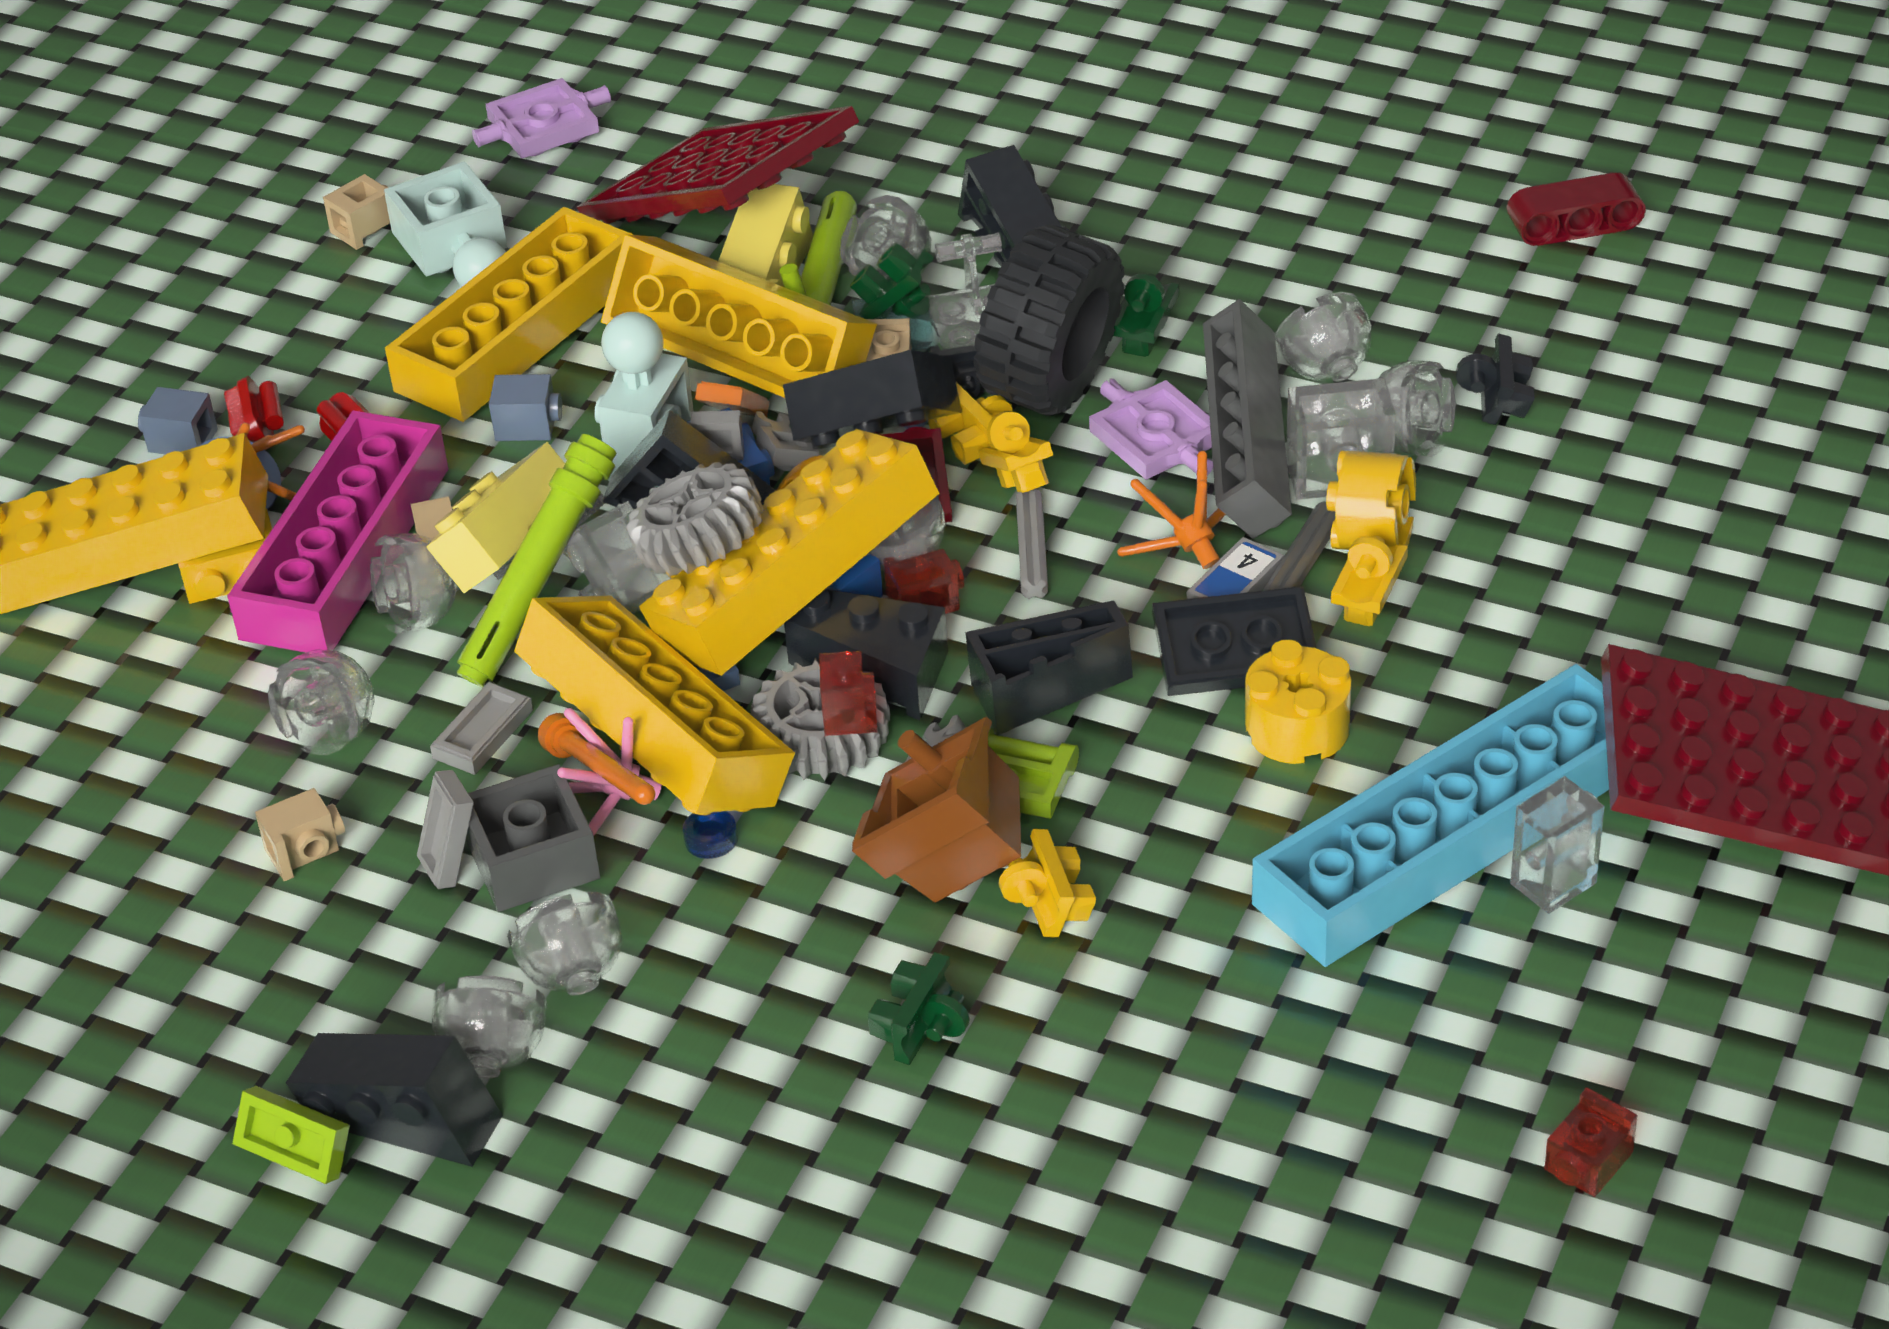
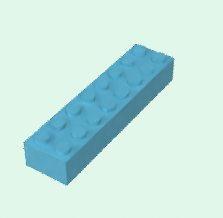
(1431, 820)

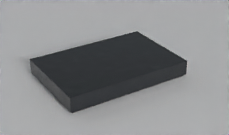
(1216, 639)

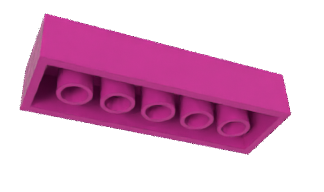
(319, 553)

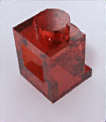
(925, 580)
(847, 694)
(1591, 1143)

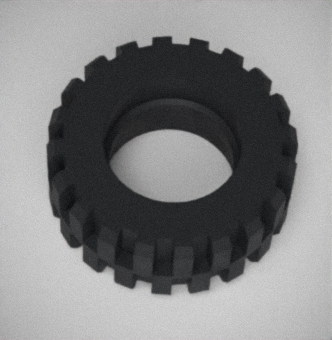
(1049, 319)

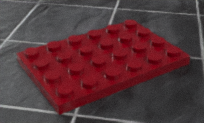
(720, 166)
(1747, 759)

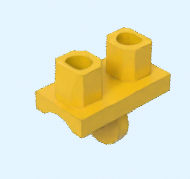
(970, 424)
(1016, 453)
(1368, 578)
(1044, 883)

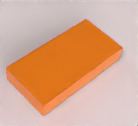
(735, 397)

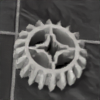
(695, 518)
(794, 714)

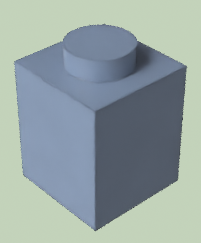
(524, 407)
(176, 420)

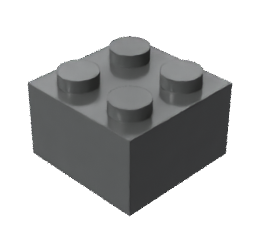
(530, 838)

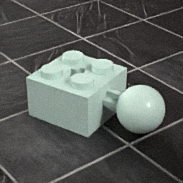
(447, 222)
(643, 384)

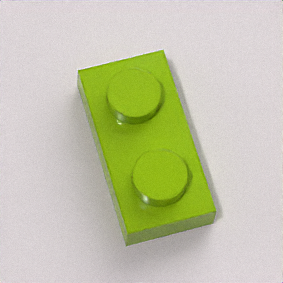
(290, 1134)

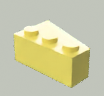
(769, 233)
(493, 518)

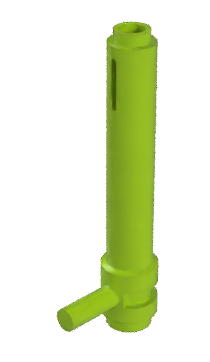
(824, 258)
(570, 495)

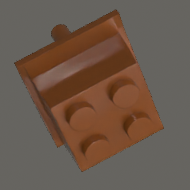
(943, 814)

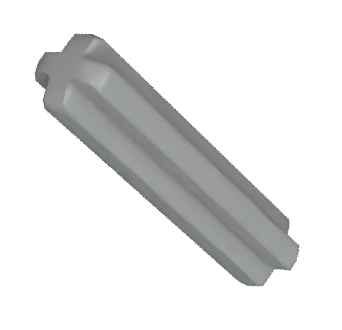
(1031, 544)

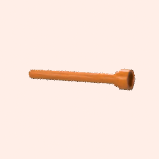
(563, 740)

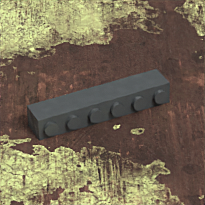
(1246, 420)

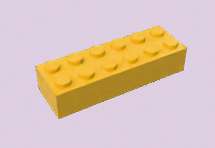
(507, 314)
(733, 316)
(131, 521)
(802, 546)
(682, 722)

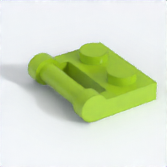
(1040, 769)

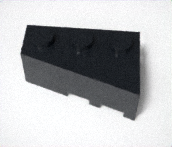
(1004, 198)
(871, 397)
(663, 454)
(897, 641)
(1047, 662)
(399, 1091)

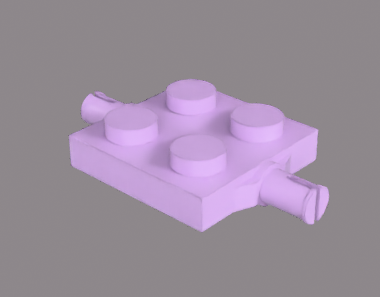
(542, 117)
(1152, 428)

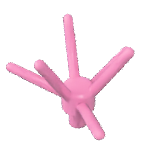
(592, 781)

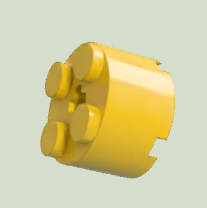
(1371, 498)
(1297, 702)

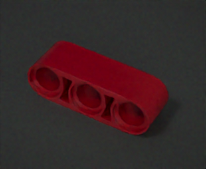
(1575, 209)

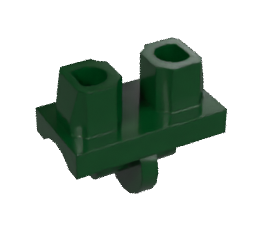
(899, 287)
(1144, 312)
(928, 1010)

